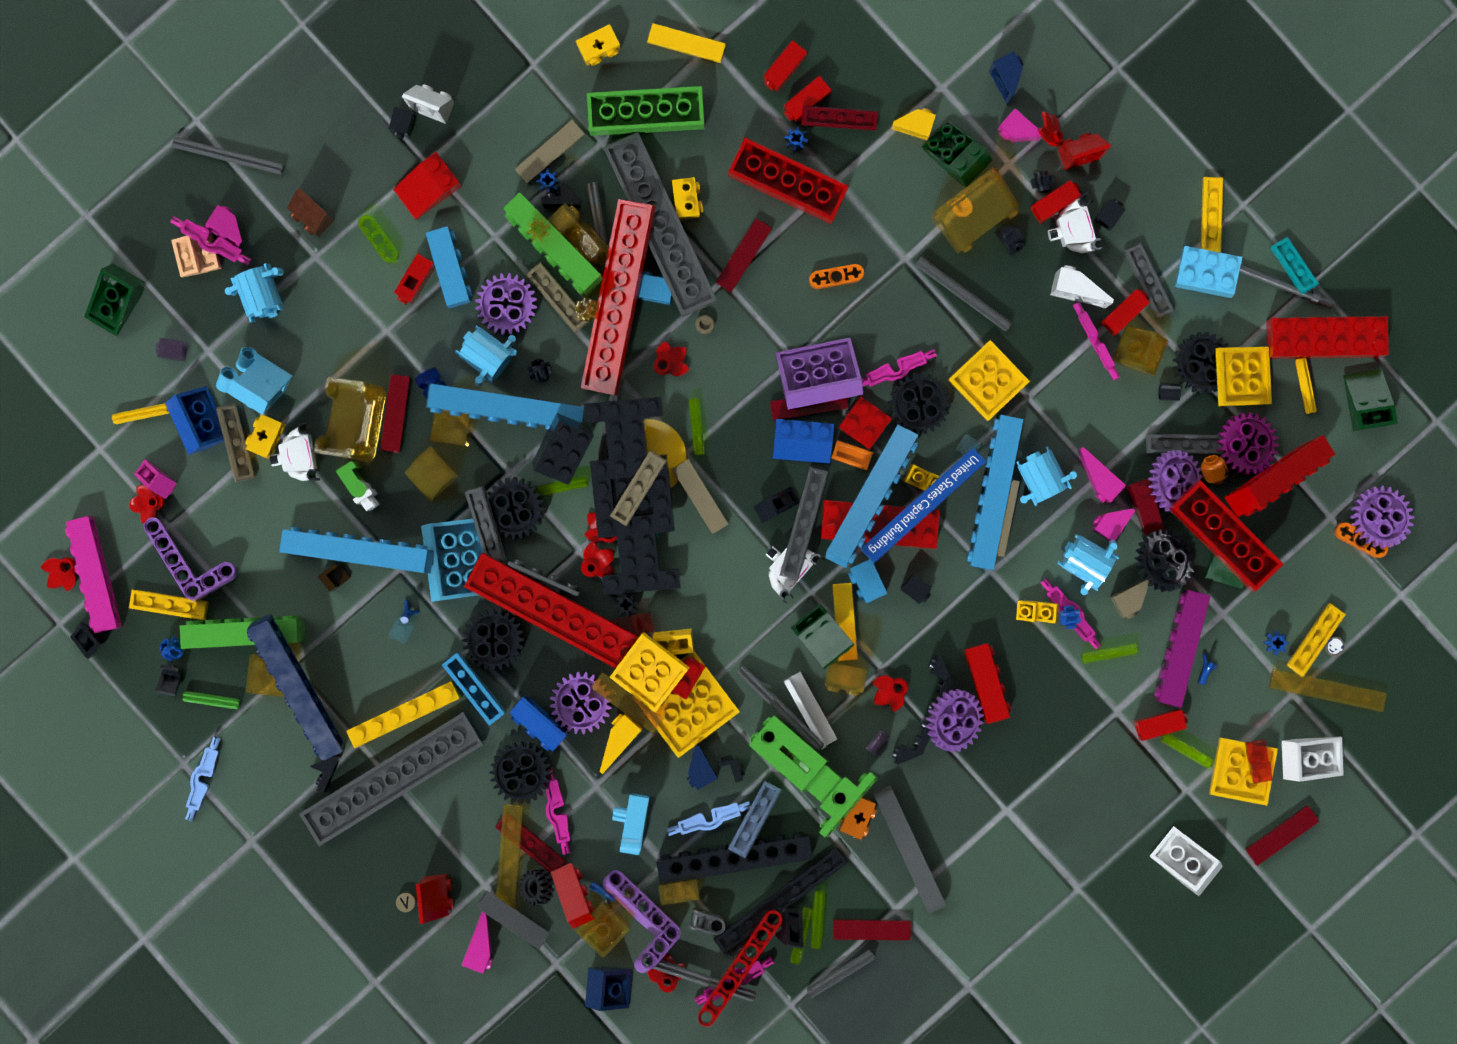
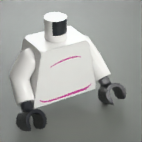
(1075, 228)
(297, 455)
(782, 584)

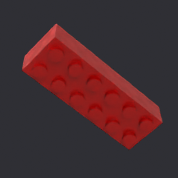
(788, 181)
(1327, 337)
(1280, 477)
(921, 536)
(1225, 536)

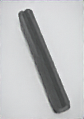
(840, 973)

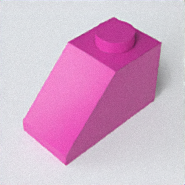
(1018, 128)
(224, 225)
(155, 479)
(1111, 524)

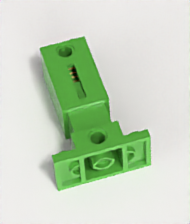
(809, 771)

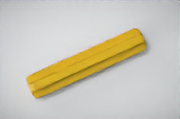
(1305, 385)
(140, 413)

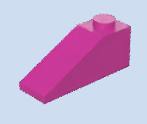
(1101, 479)
(480, 947)

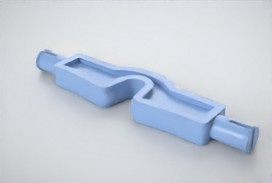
(199, 788)
(699, 822)

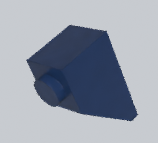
(700, 769)

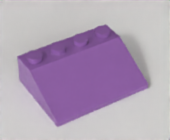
(819, 373)

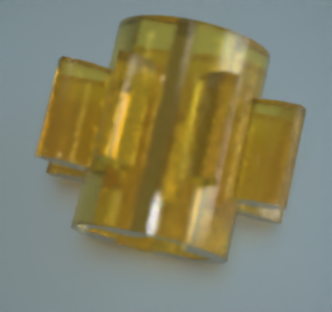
(533, 227)
(586, 309)

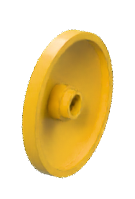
(665, 440)

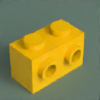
(686, 199)

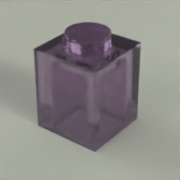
(171, 349)

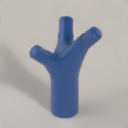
(407, 613)
(1207, 669)
(602, 892)

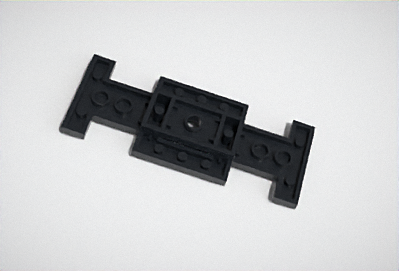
(654, 515)

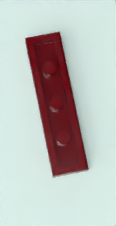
(839, 118)
(743, 255)
(780, 410)
(395, 413)
(1282, 835)
(538, 849)
(871, 929)

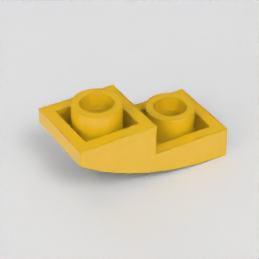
(920, 478)
(1037, 611)

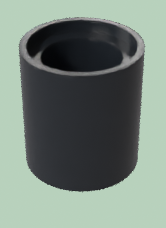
(1169, 391)

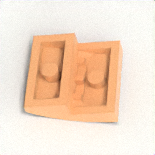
(192, 258)

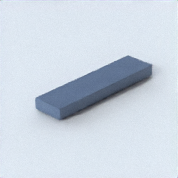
(755, 819)

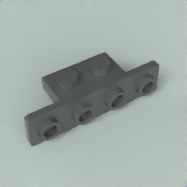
(551, 582)

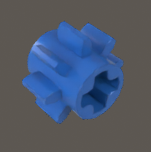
(796, 134)
(552, 184)
(1069, 617)
(1269, 642)
(171, 649)

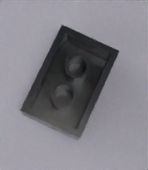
(562, 449)

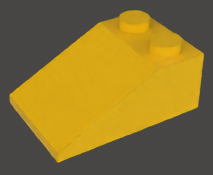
(620, 736)

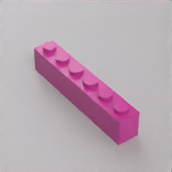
(93, 574)

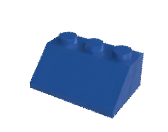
(196, 419)
(803, 441)
(538, 723)

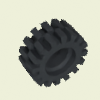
(529, 889)

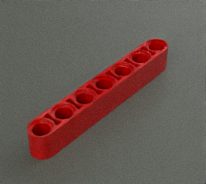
(730, 973)

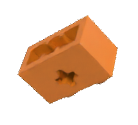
(860, 828)

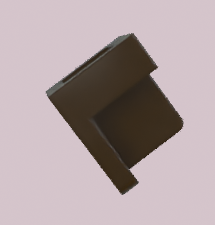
(334, 577)

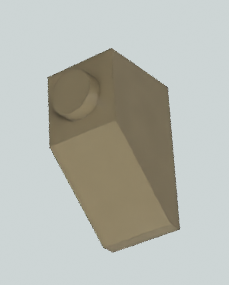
(1130, 599)

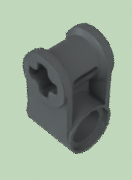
(705, 922)

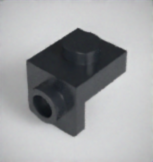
(1011, 238)
(169, 680)
(737, 769)

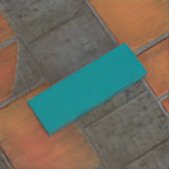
(1294, 265)

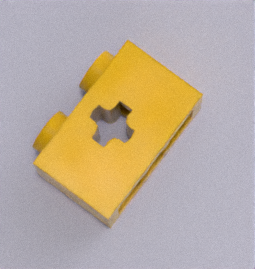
(606, 39)
(272, 429)
(676, 641)

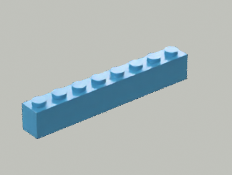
(498, 406)
(995, 493)
(871, 497)
(356, 551)

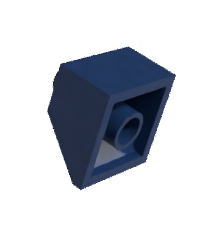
(1006, 75)
(608, 988)

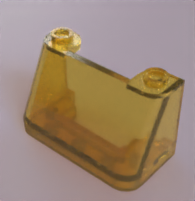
(975, 210)
(353, 420)

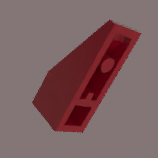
(1145, 506)

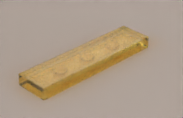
(627, 702)

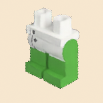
(357, 486)

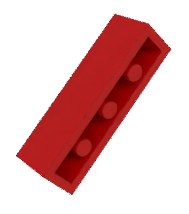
(986, 683)

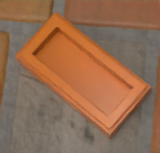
(852, 455)

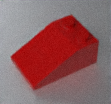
(1082, 151)
(427, 186)
(434, 898)

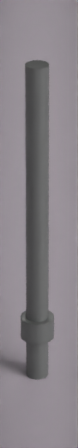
(1313, 297)

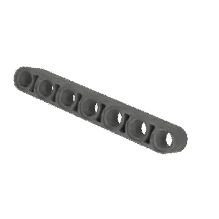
(909, 849)

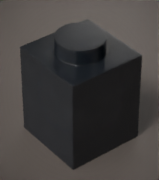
(401, 122)
(1110, 214)
(916, 589)

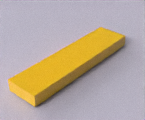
(686, 43)
(1212, 213)
(168, 604)
(845, 616)
(1316, 639)

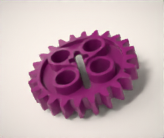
(1234, 433)

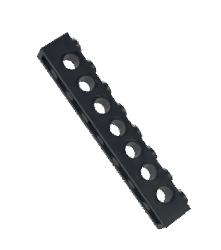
(668, 875)

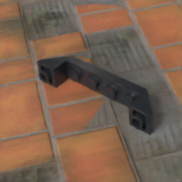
(905, 753)

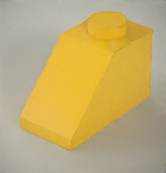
(916, 123)

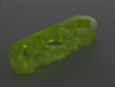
(374, 225)

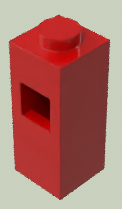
(784, 66)
(811, 95)
(1056, 201)
(414, 279)
(1125, 312)
(1161, 724)

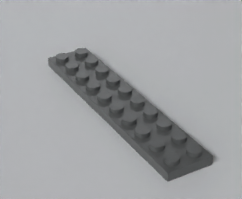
(667, 237)
(391, 779)

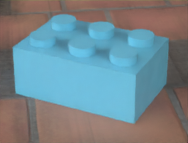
(1208, 272)

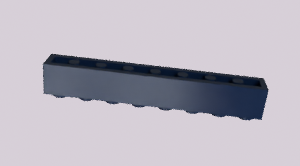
(296, 687)

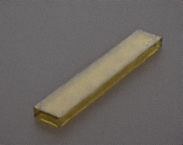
(1327, 690)
(509, 853)

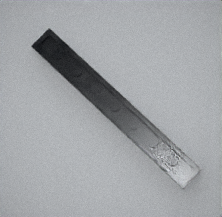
(781, 899)

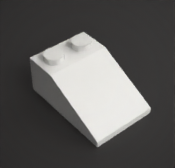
(429, 103)
(1077, 287)
(1312, 758)
(1186, 861)

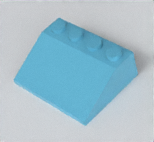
(454, 557)

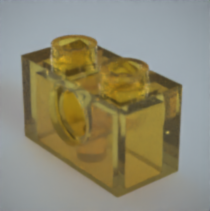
(565, 219)
(587, 242)
(679, 892)

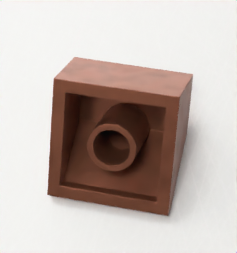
(311, 214)

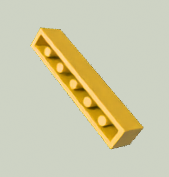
(404, 714)

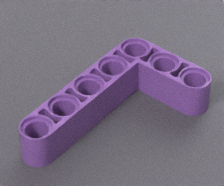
(181, 566)
(645, 918)

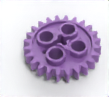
(503, 321)
(1173, 476)
(1392, 505)
(566, 713)
(954, 720)

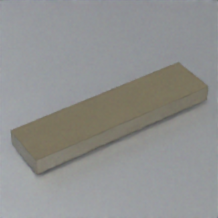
(549, 152)
(556, 296)
(235, 443)
(638, 488)
(700, 496)
(1008, 518)

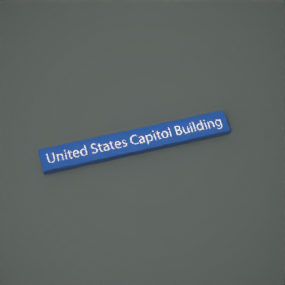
(923, 505)

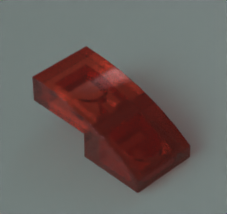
(636, 623)
(1258, 761)

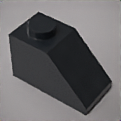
(776, 504)

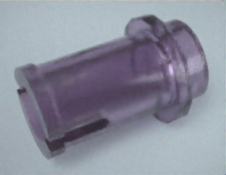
(877, 742)

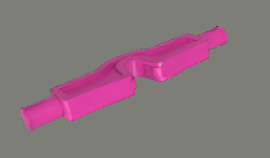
(202, 235)
(1099, 347)
(905, 365)
(1082, 628)
(559, 821)
(756, 970)

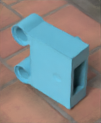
(258, 384)
(635, 819)

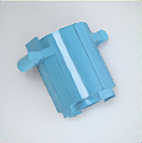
(258, 291)
(486, 354)
(1043, 477)
(1089, 562)

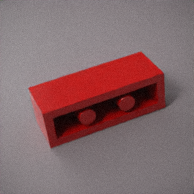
(573, 895)

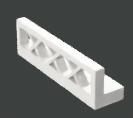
(810, 709)

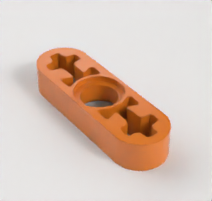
(851, 279)
(1345, 538)

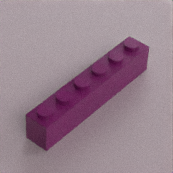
(1182, 648)

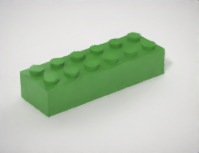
(645, 111)
(556, 247)
(234, 632)

